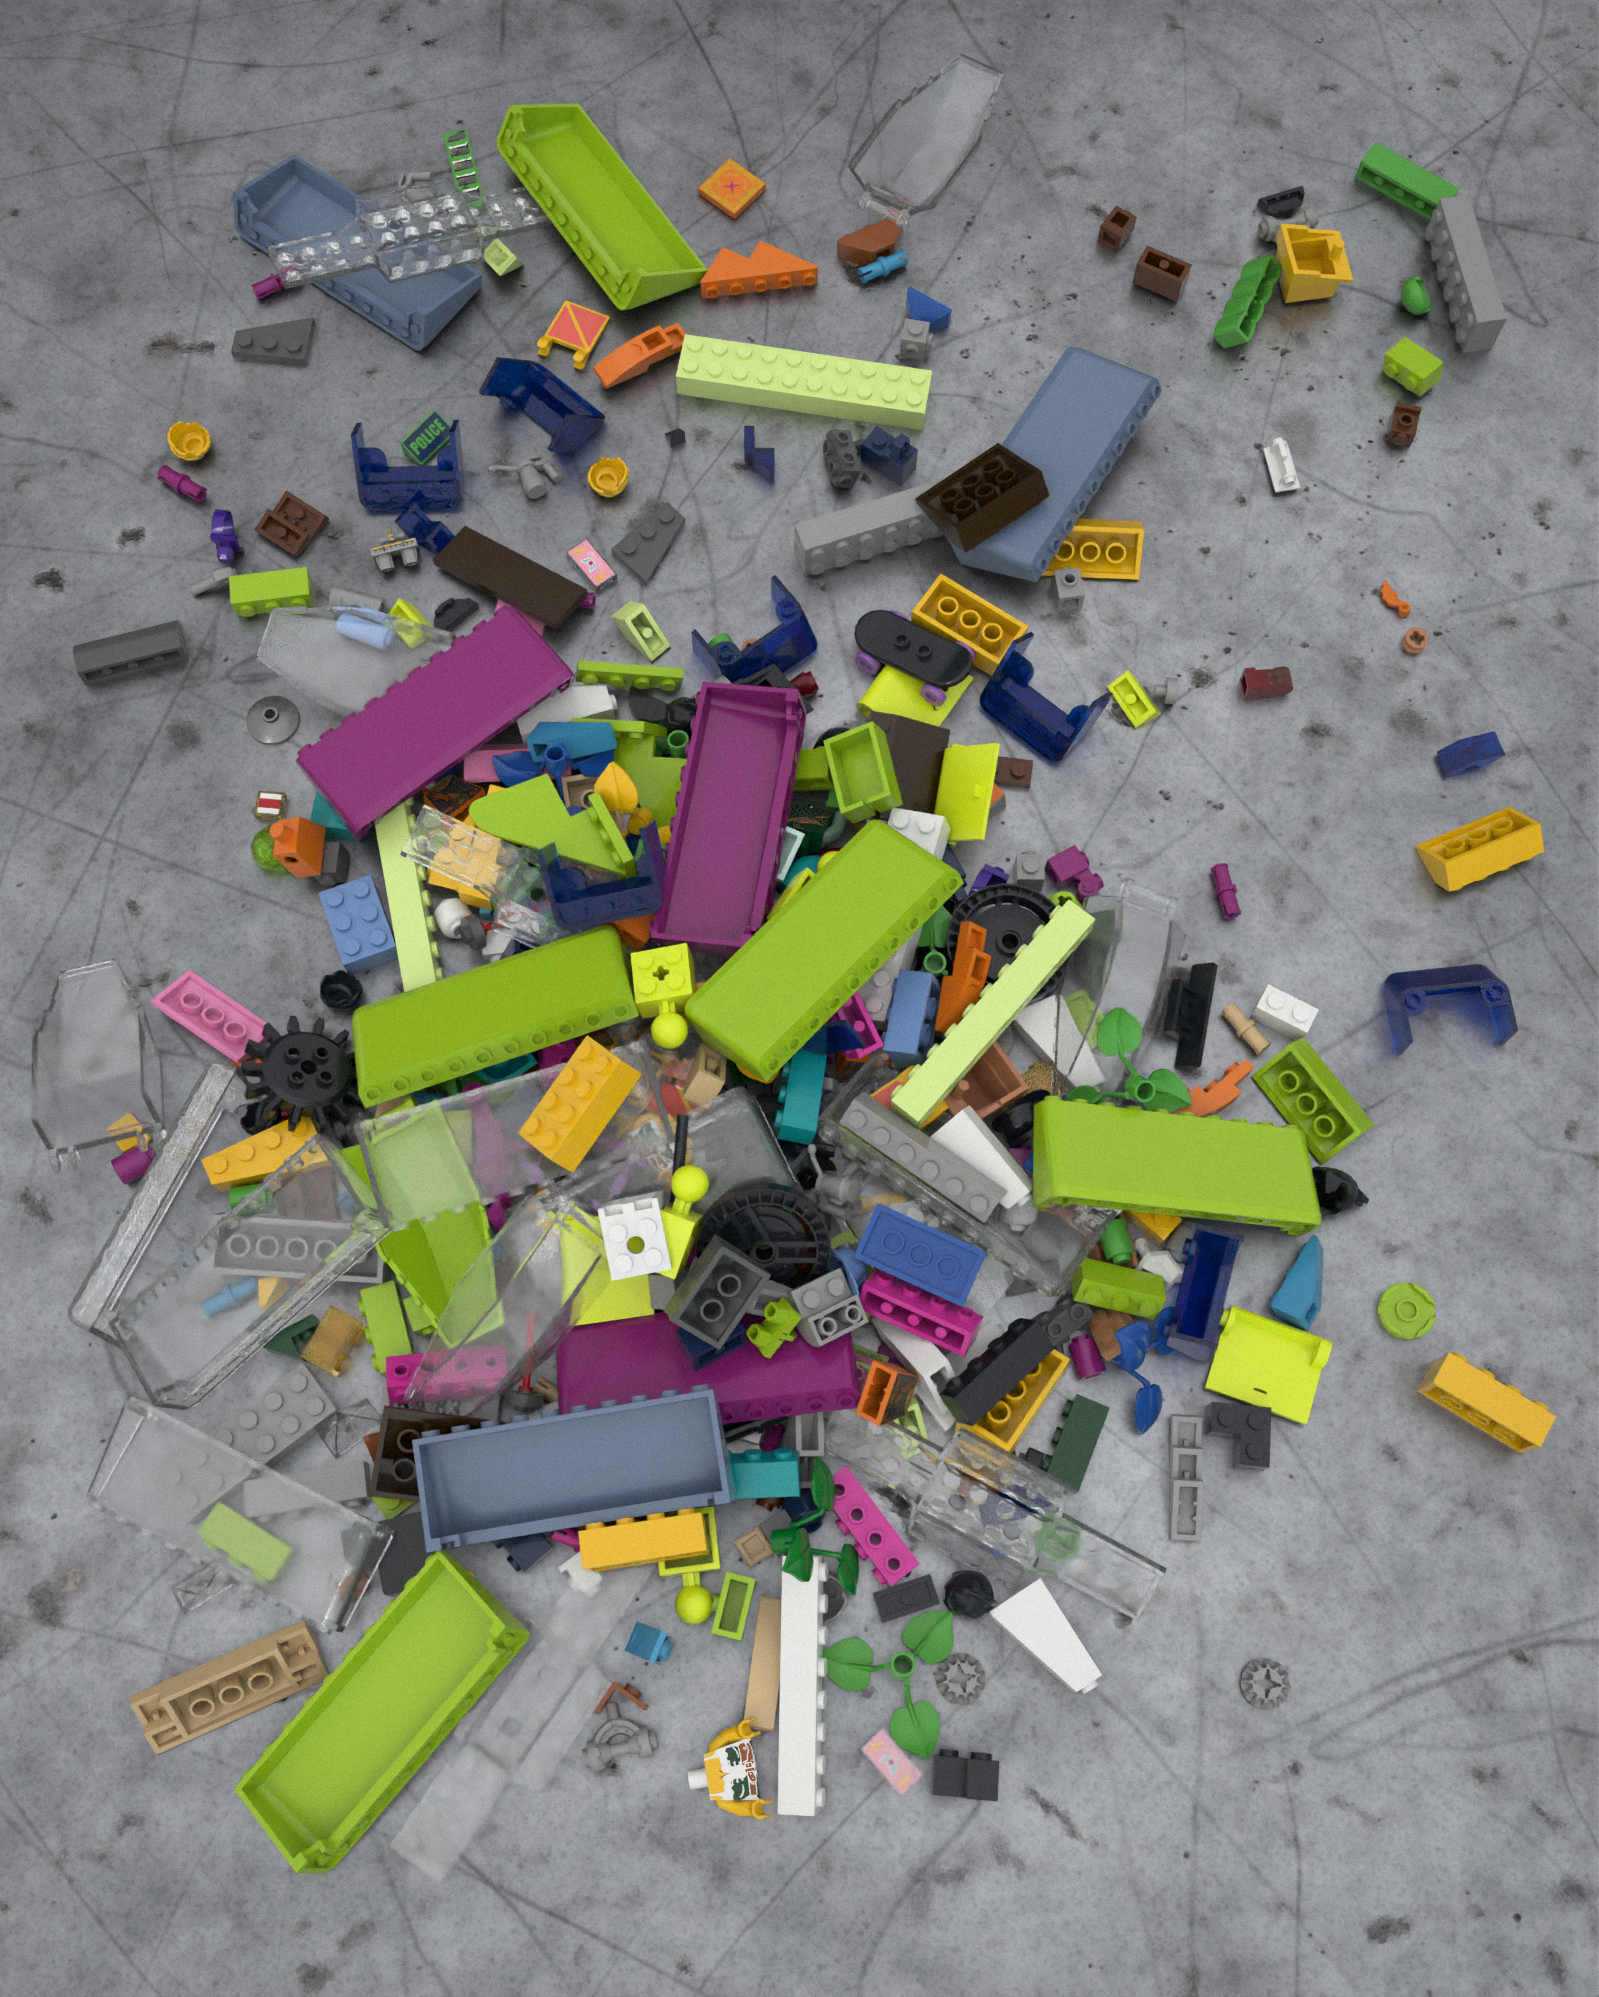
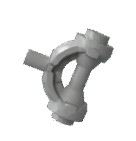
(1270, 226)
(600, 1753)

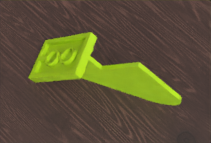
(654, 777)
(536, 816)

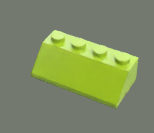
(1313, 1099)

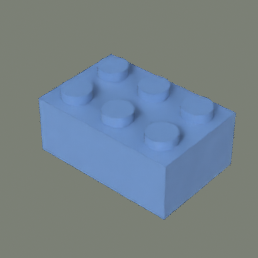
(359, 925)
(911, 1018)

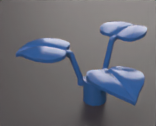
(519, 767)
(1133, 1342)

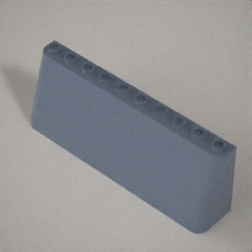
(304, 202)
(1074, 437)
(572, 1468)

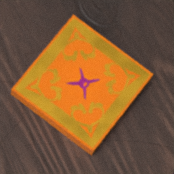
(732, 188)

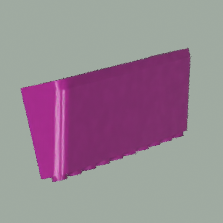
(433, 719)
(730, 816)
(644, 1358)

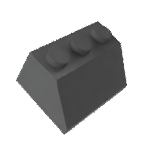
(716, 1292)

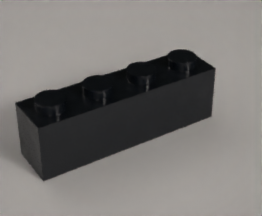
(996, 1371)

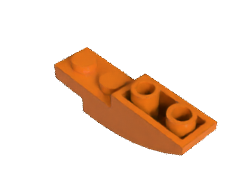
(638, 353)
(967, 979)
(1218, 1094)

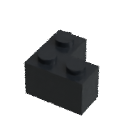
(1248, 1427)
(965, 1777)

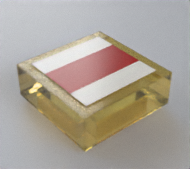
(270, 805)

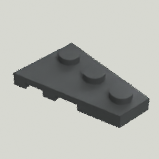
(276, 342)
(646, 545)

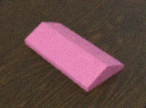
(479, 764)
(211, 1015)

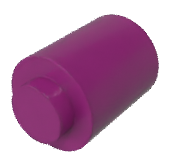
(132, 1164)
(1086, 1357)

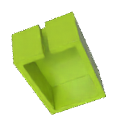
(862, 772)

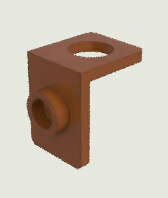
(629, 1691)

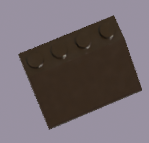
(983, 497)
(916, 759)
(394, 1461)

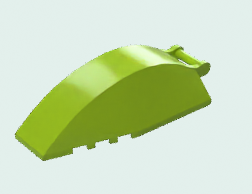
(430, 1254)

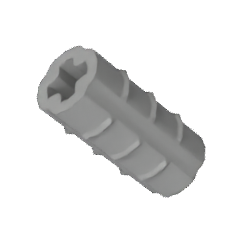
(341, 596)

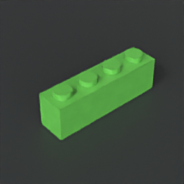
(1403, 180)

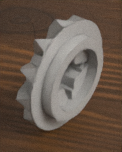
(953, 1691)
(1255, 1694)

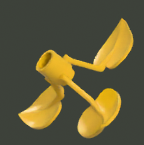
(621, 793)

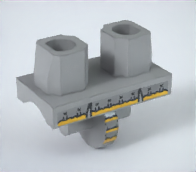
(384, 554)

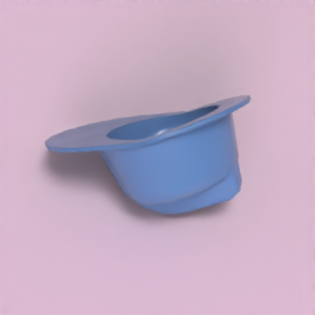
(852, 1268)

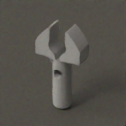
(219, 577)

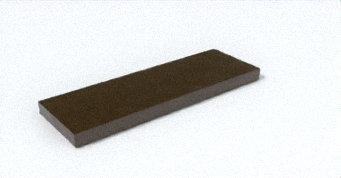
(510, 577)

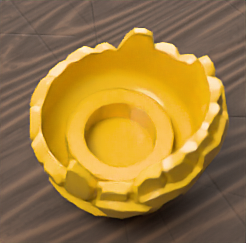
(189, 440)
(608, 476)

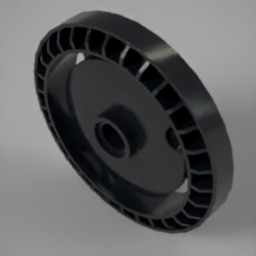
(1004, 924)
(771, 1227)

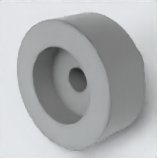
(1168, 690)

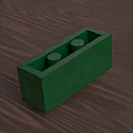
(1075, 1441)

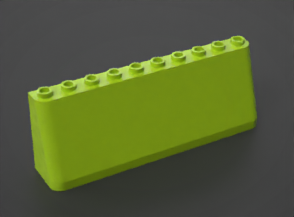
(597, 204)
(820, 948)
(492, 1014)
(1173, 1164)
(380, 1714)

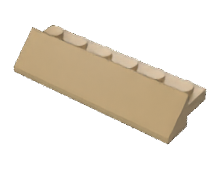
(230, 1687)

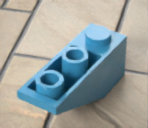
(575, 737)
(1301, 1292)
(650, 1643)

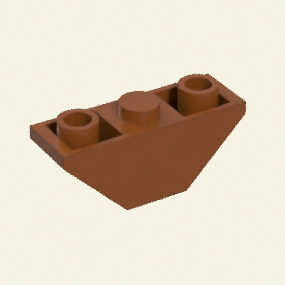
(870, 243)

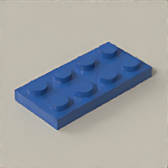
(920, 1254)

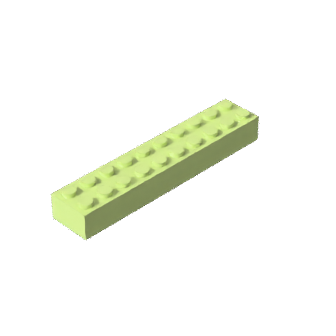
(803, 382)

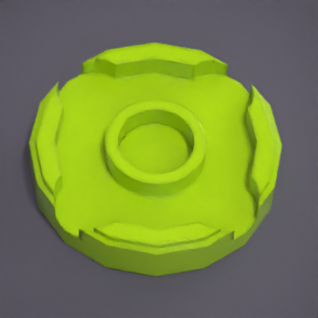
(1406, 1311)

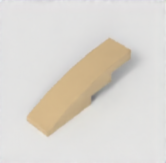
(765, 1666)

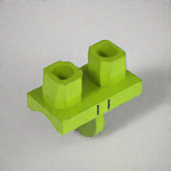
(775, 1328)

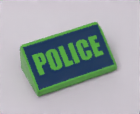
(426, 438)

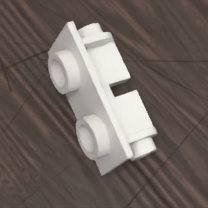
(1281, 466)

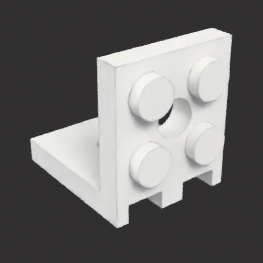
(632, 1217)

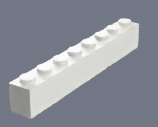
(802, 1693)

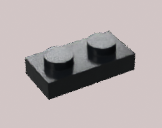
(906, 1598)

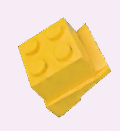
(1310, 262)

